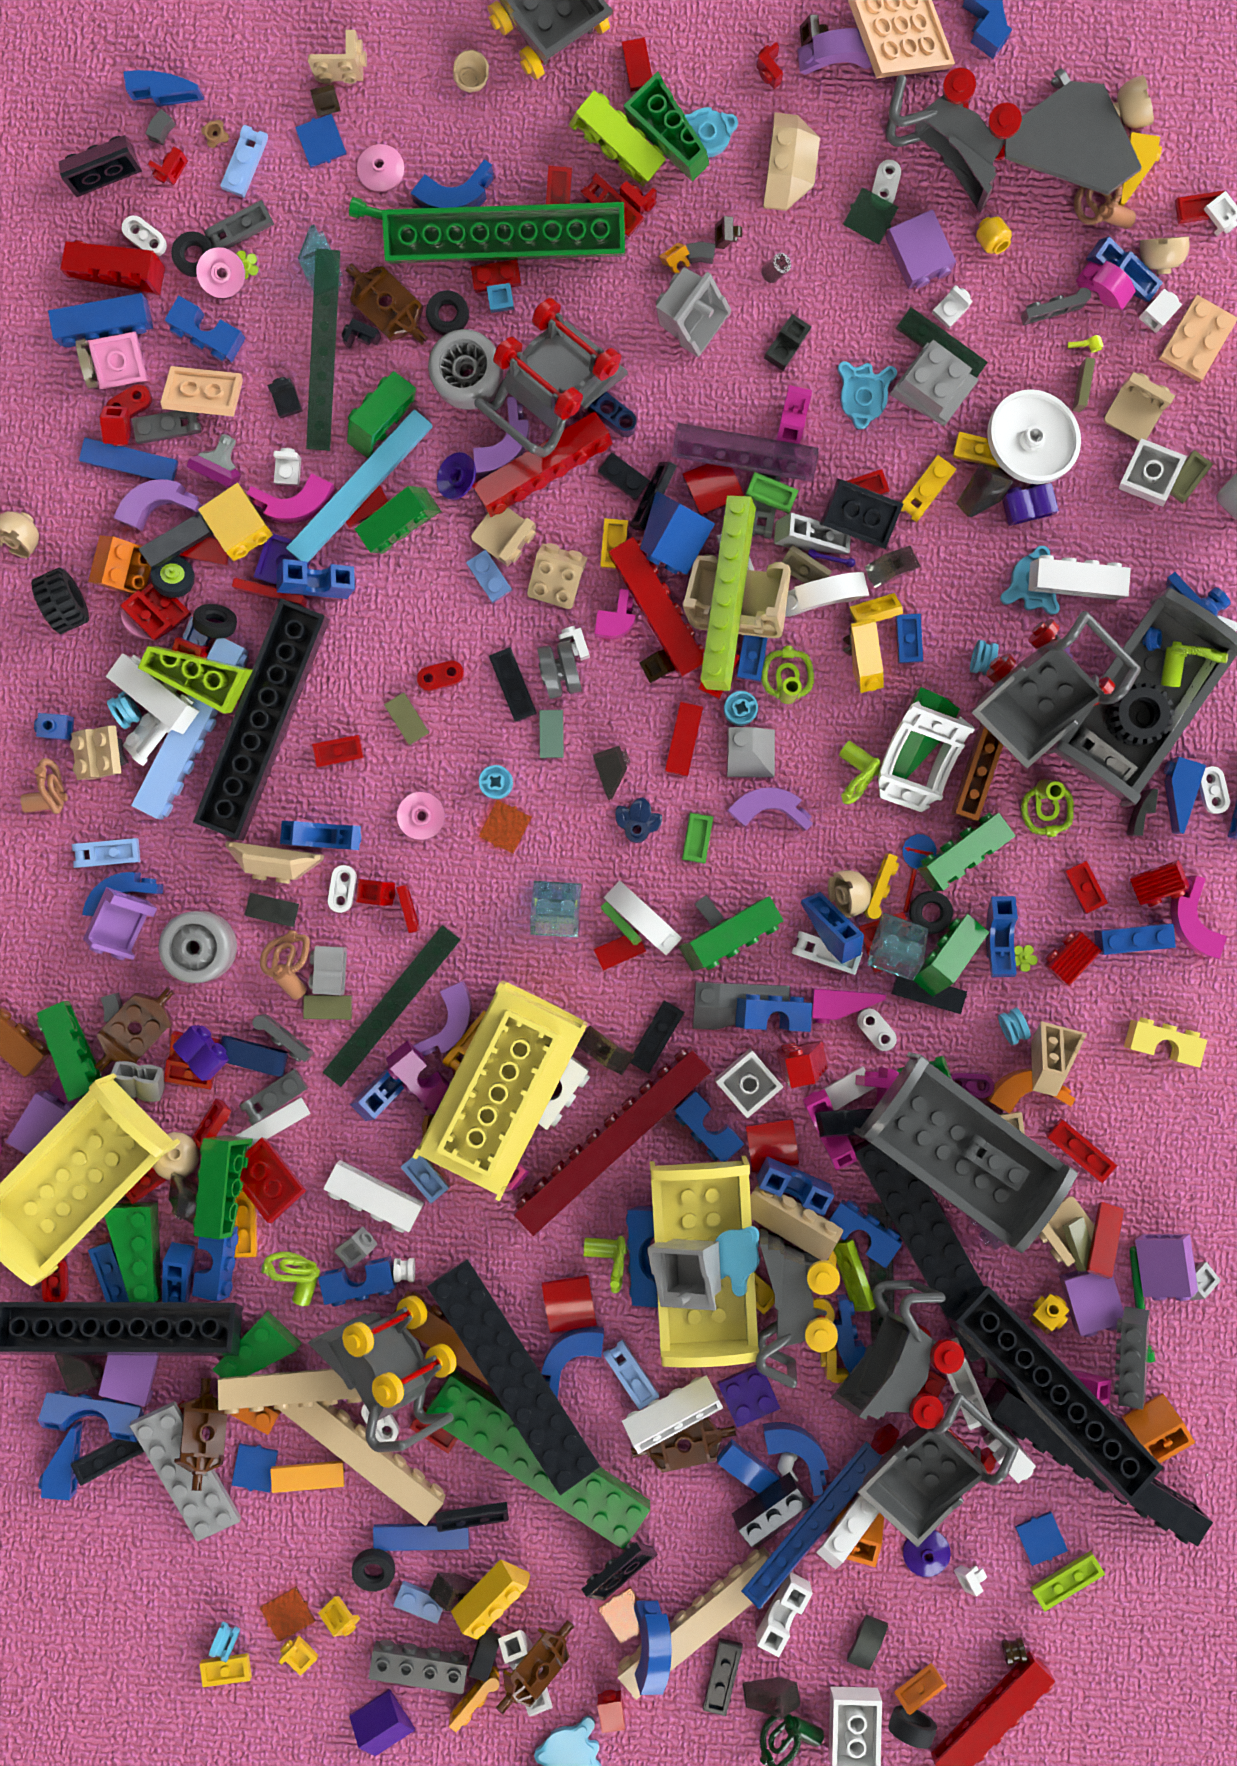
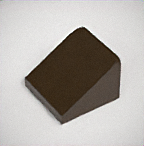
(657, 666)

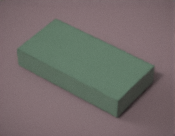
(551, 733)

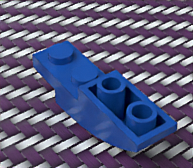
(849, 1350)

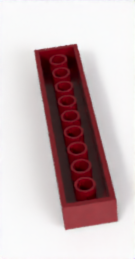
(612, 1140)

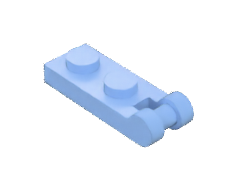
(244, 161)
(107, 853)
(631, 1375)

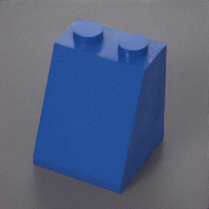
(674, 534)

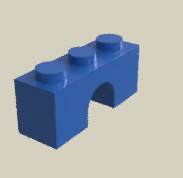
(222, 341)
(332, 582)
(1135, 938)
(793, 1013)
(721, 1143)
(809, 1190)
(883, 1241)
(216, 1282)
(338, 1288)

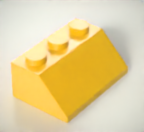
(490, 1598)

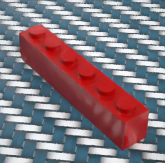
(531, 473)
(657, 607)
(995, 1714)

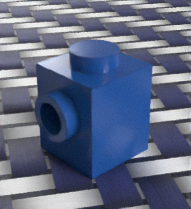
(54, 726)

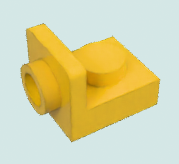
(338, 1617)

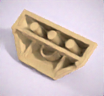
(790, 162)
(273, 862)

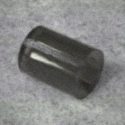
(776, 267)

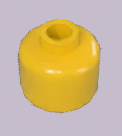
(993, 235)

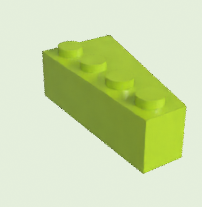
(617, 138)
(201, 678)

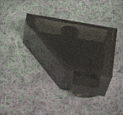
(984, 490)
(892, 566)
(611, 769)
(605, 1050)
(182, 1197)
(79, 1372)
(450, 1589)
(772, 1696)

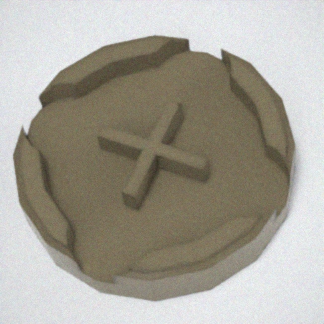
(86, 363)

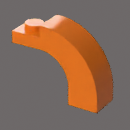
(1015, 1085)

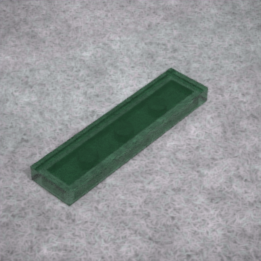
(922, 330)

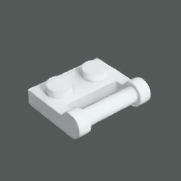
(145, 737)

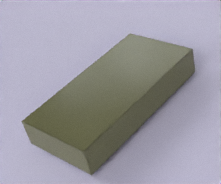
(1083, 384)
(1190, 475)
(406, 718)
(328, 1007)
(1078, 1241)

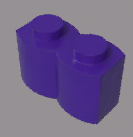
(1029, 503)
(201, 1052)

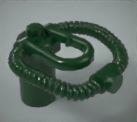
(797, 1730)

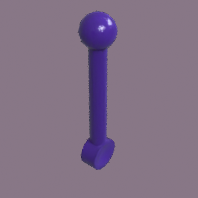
(813, 554)

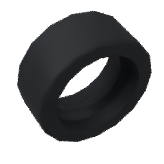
(484, 1655)
(913, 1729)

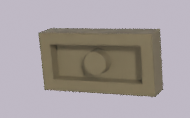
(804, 567)

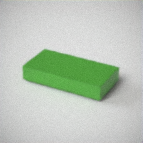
(771, 492)
(697, 838)
(621, 923)

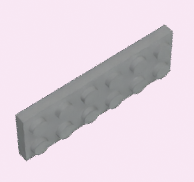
(203, 1510)

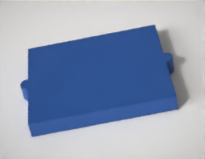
(321, 140)
(254, 1467)
(1041, 1538)

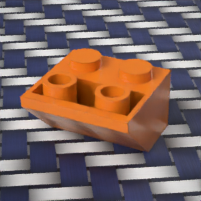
(119, 566)
(1159, 1428)
(869, 1546)

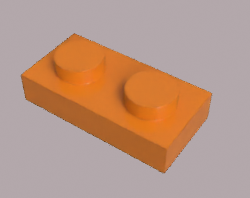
(260, 1420)
(920, 1688)

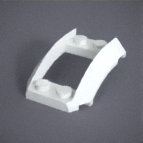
(937, 726)

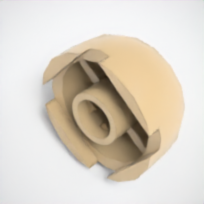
(1134, 104)
(1164, 253)
(18, 533)
(850, 892)
(181, 1159)

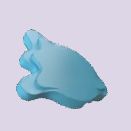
(713, 129)
(863, 392)
(1020, 583)
(739, 1256)
(569, 1746)

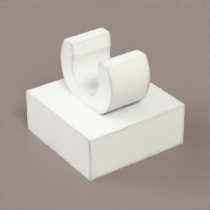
(970, 1579)

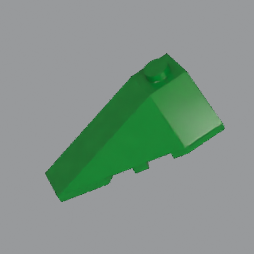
(917, 745)

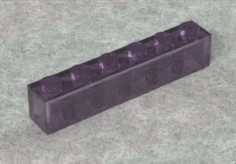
(745, 452)

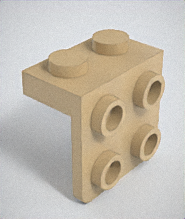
(340, 67)
(1138, 406)
(504, 535)
(556, 575)
(1054, 1233)

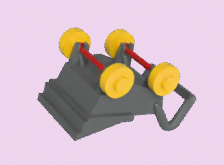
(548, 26)
(799, 1315)
(388, 1367)

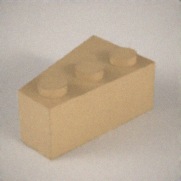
(1053, 1056)

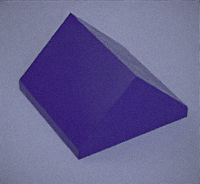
(380, 1724)

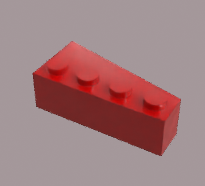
(113, 266)
(802, 1063)

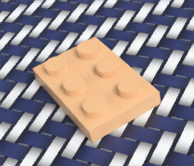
(1198, 338)
(201, 391)

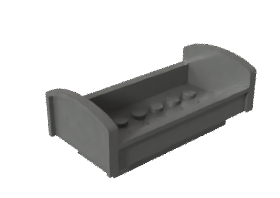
(1181, 622)
(927, 1125)

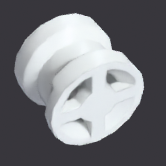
(404, 1270)

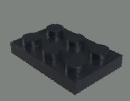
(861, 513)
(618, 1571)

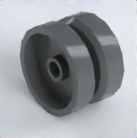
(559, 669)

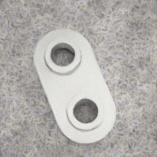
(887, 182)
(145, 237)
(1215, 789)
(341, 888)
(876, 1029)
(389, 1420)

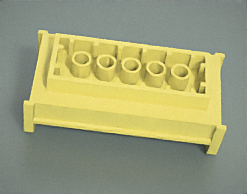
(501, 1088)
(75, 1178)
(700, 1205)

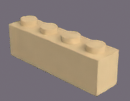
(795, 1223)

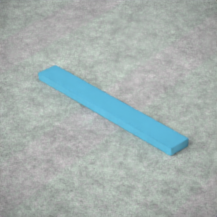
(359, 487)

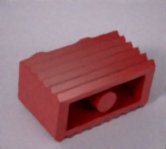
(1160, 883)
(1071, 957)

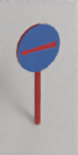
(913, 851)

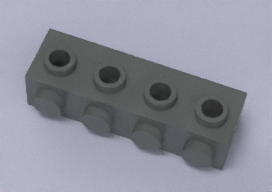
(1133, 1357)
(419, 1666)

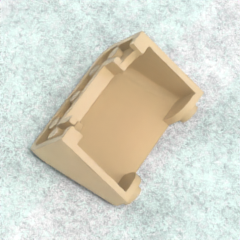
(762, 604)

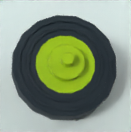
(173, 578)

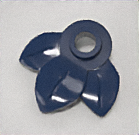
(638, 816)

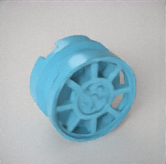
(983, 656)
(740, 708)
(124, 710)
(496, 782)
(1014, 1026)
(221, 1641)

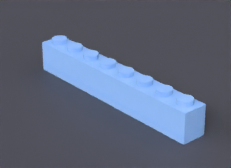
(179, 749)

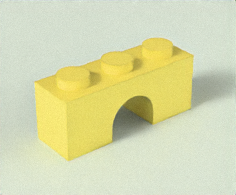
(1186, 1047)

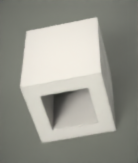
(1160, 310)

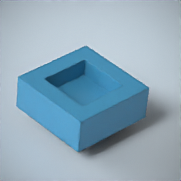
(500, 297)

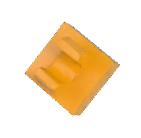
(673, 255)

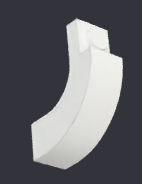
(826, 592)
(642, 917)
(965, 1383)
(514, 1649)

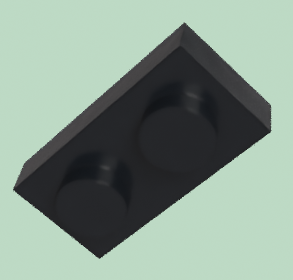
(623, 476)

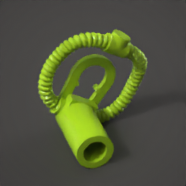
(1175, 659)
(791, 687)
(865, 763)
(1054, 791)
(610, 1249)
(307, 1272)

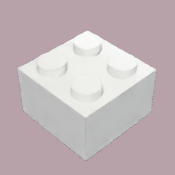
(1152, 472)
(748, 1083)

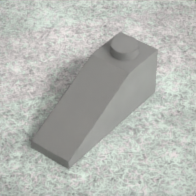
(809, 534)

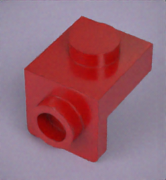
(769, 70)

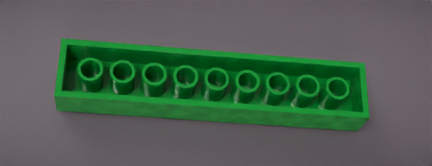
(504, 232)
(485, 1426)

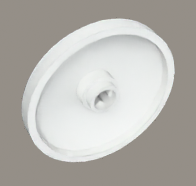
(1034, 436)

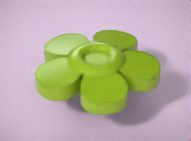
(248, 263)
(1023, 957)

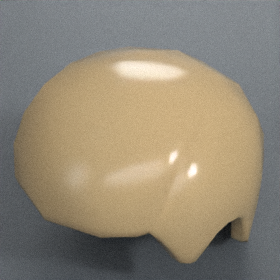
(470, 71)

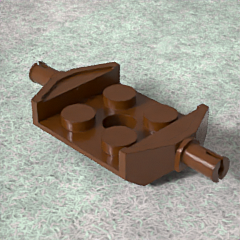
(400, 316)
(124, 1045)
(704, 1446)
(195, 1452)
(524, 1683)

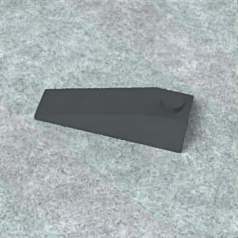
(717, 1001)

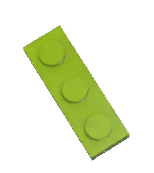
(854, 1275)
(1067, 1581)

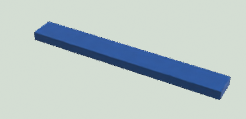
(811, 1527)

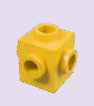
(1044, 1319)

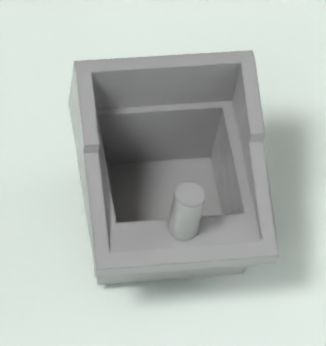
(692, 310)
(935, 383)
(686, 1273)

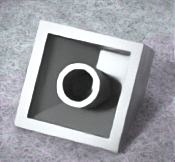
(750, 752)

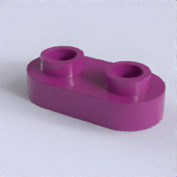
(969, 1083)

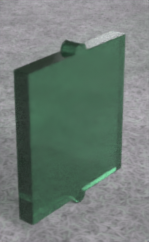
(870, 215)

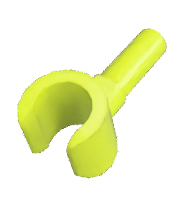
(1095, 344)

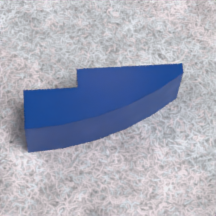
(161, 87)
(1143, 279)
(746, 1467)

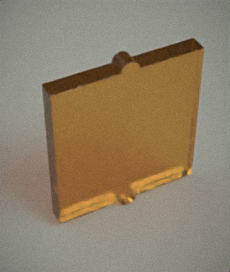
(505, 826)
(287, 1614)
(620, 1615)

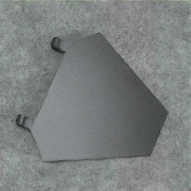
(1075, 137)

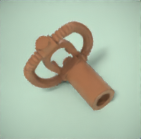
(1109, 211)
(45, 800)
(285, 973)

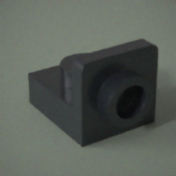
(364, 333)
(285, 397)

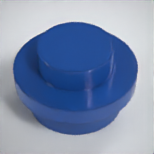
(1152, 638)

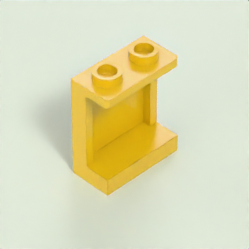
(235, 522)

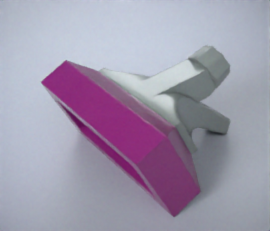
(217, 463)

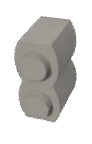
(329, 970)
(140, 1081)

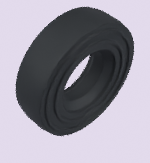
(180, 246)
(444, 298)
(217, 612)
(941, 901)
(368, 1582)

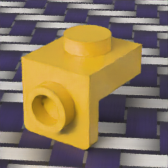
(832, 1373)
(298, 1655)

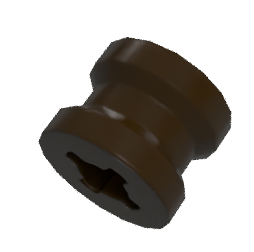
(1014, 1651)

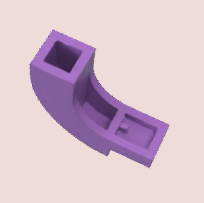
(832, 48)
(494, 457)
(146, 497)
(769, 798)
(459, 1015)

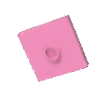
(117, 360)

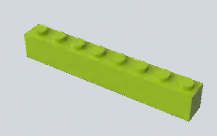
(728, 593)

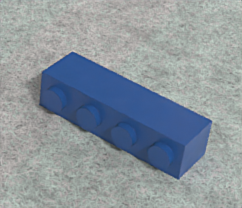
(100, 319)

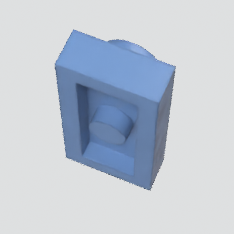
(489, 576)
(425, 1178)
(417, 1602)

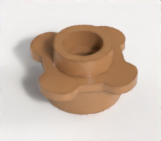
(212, 127)

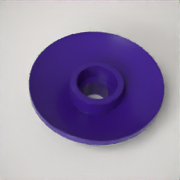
(456, 475)
(934, 1544)

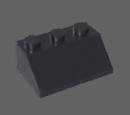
(99, 166)
(772, 1510)

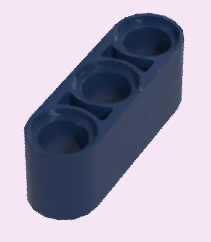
(614, 418)
(255, 1056)

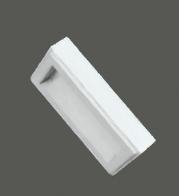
(845, 1090)

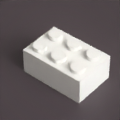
(855, 1726)

